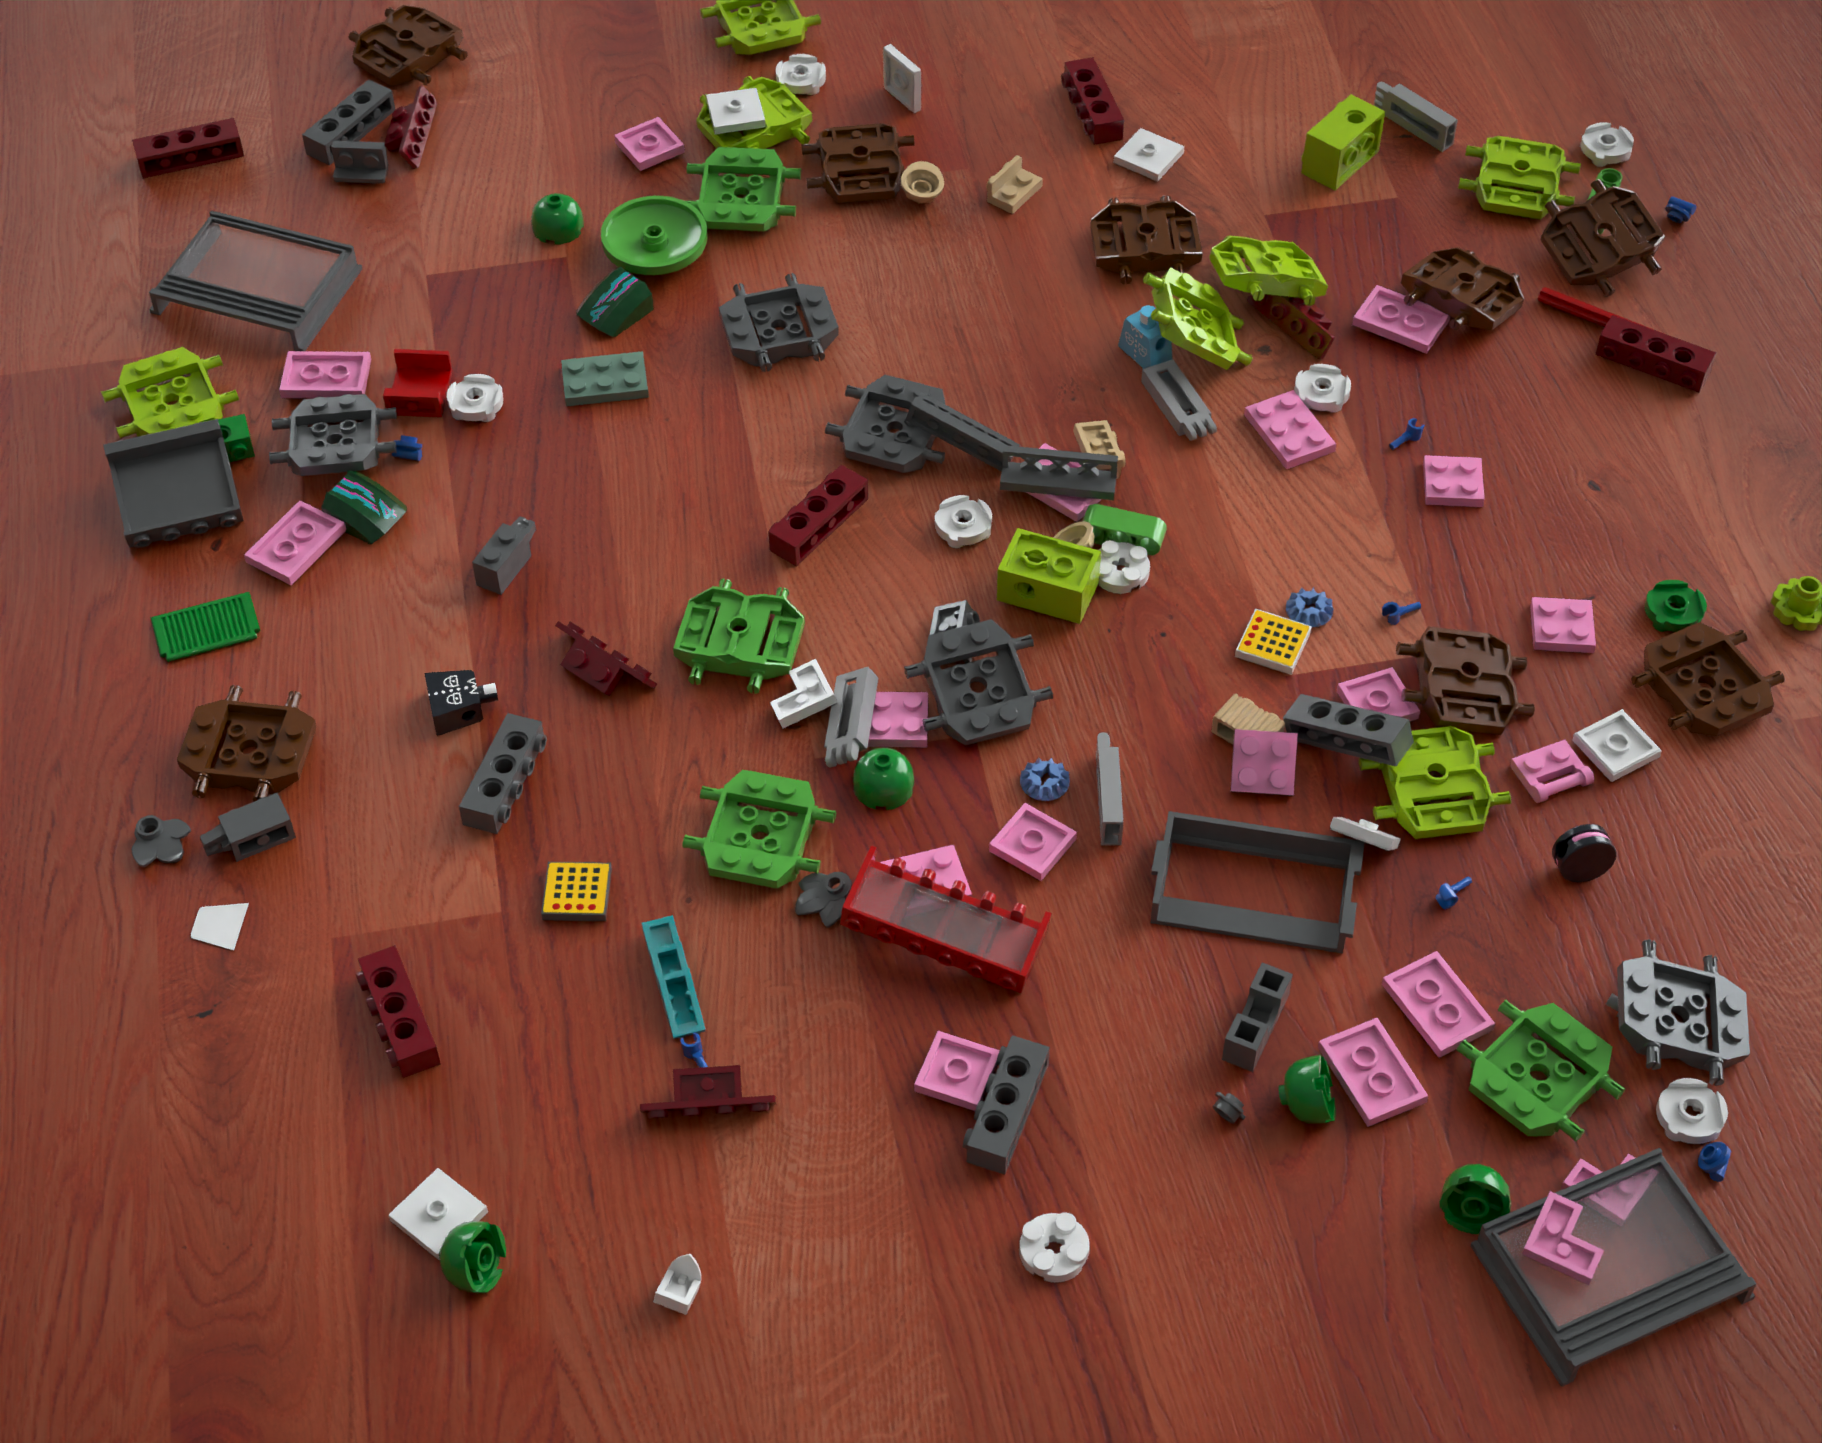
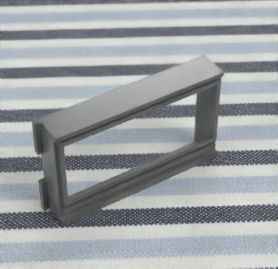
(1262, 842)

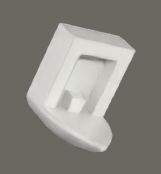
(679, 1284)

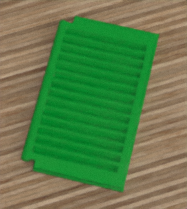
(205, 627)

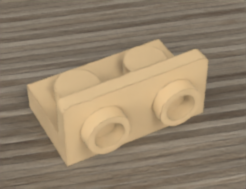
(1012, 186)
(1099, 439)

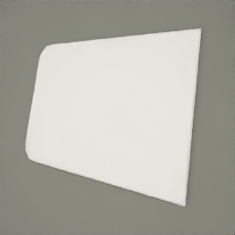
(219, 924)

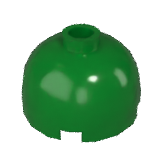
(557, 219)
(883, 779)
(1308, 1090)
(1474, 1197)
(472, 1256)

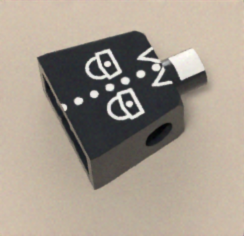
(457, 699)

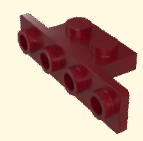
(411, 127)
(1301, 322)
(597, 666)
(706, 1089)

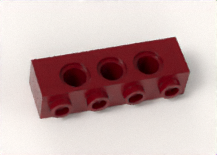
(1093, 101)
(188, 148)
(1655, 353)
(818, 515)
(409, 1054)

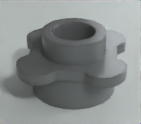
(1229, 1107)

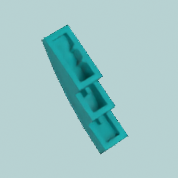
(673, 977)

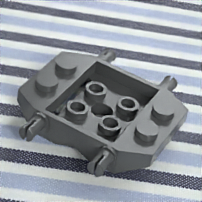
(778, 309)
(868, 434)
(312, 447)
(969, 715)
(1655, 988)

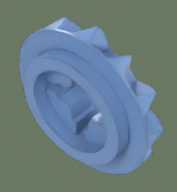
(1312, 616)
(1054, 786)

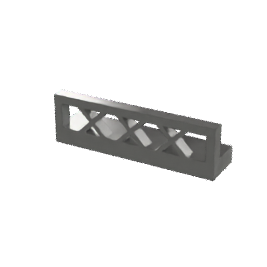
(959, 430)
(1058, 477)

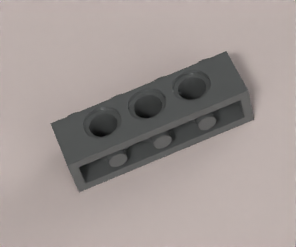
(349, 120)
(1349, 729)
(502, 773)
(996, 1149)

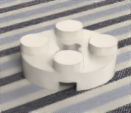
(809, 82)
(1616, 145)
(1328, 399)
(466, 408)
(960, 533)
(1133, 574)
(1688, 1128)
(1054, 1228)

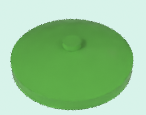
(654, 235)

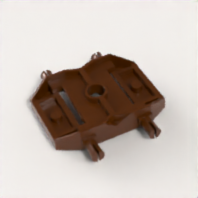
(414, 36)
(839, 156)
(1631, 242)
(1143, 250)
(1453, 283)
(1440, 662)
(1738, 688)
(277, 732)

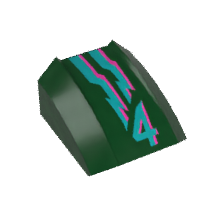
(616, 303)
(363, 506)

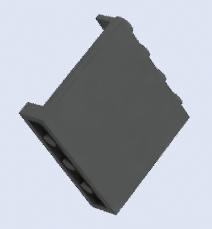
(173, 483)

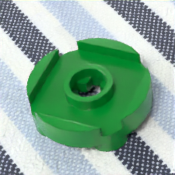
(1667, 618)

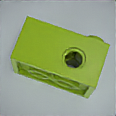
(1342, 142)
(1048, 575)

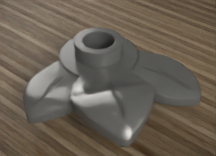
(161, 842)
(820, 896)

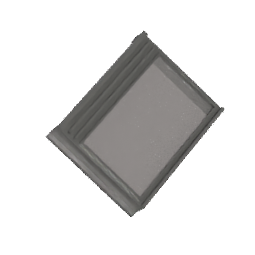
(260, 276)
(1654, 1271)

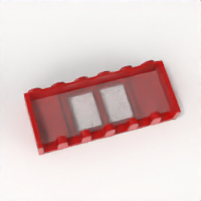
(944, 922)

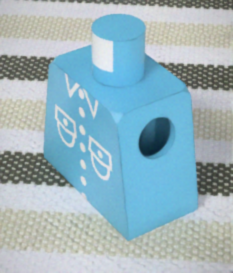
(1143, 339)

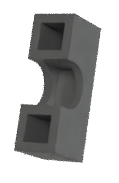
(1254, 1026)

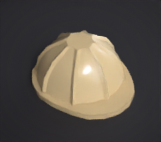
(922, 182)
(1077, 533)

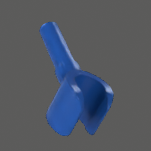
(1412, 433)
(1395, 611)
(1447, 896)
(694, 1050)

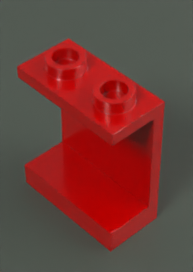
(419, 383)

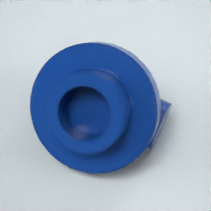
(1679, 210)
(408, 448)
(1714, 1160)

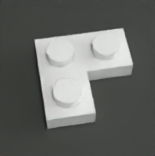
(811, 695)

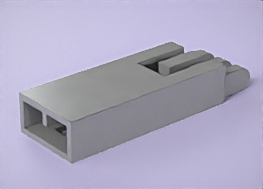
(1416, 115)
(1175, 397)
(851, 716)
(1109, 791)

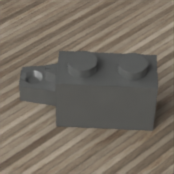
(504, 555)
(250, 829)

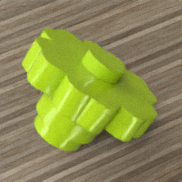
(1799, 603)

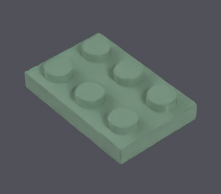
(604, 378)

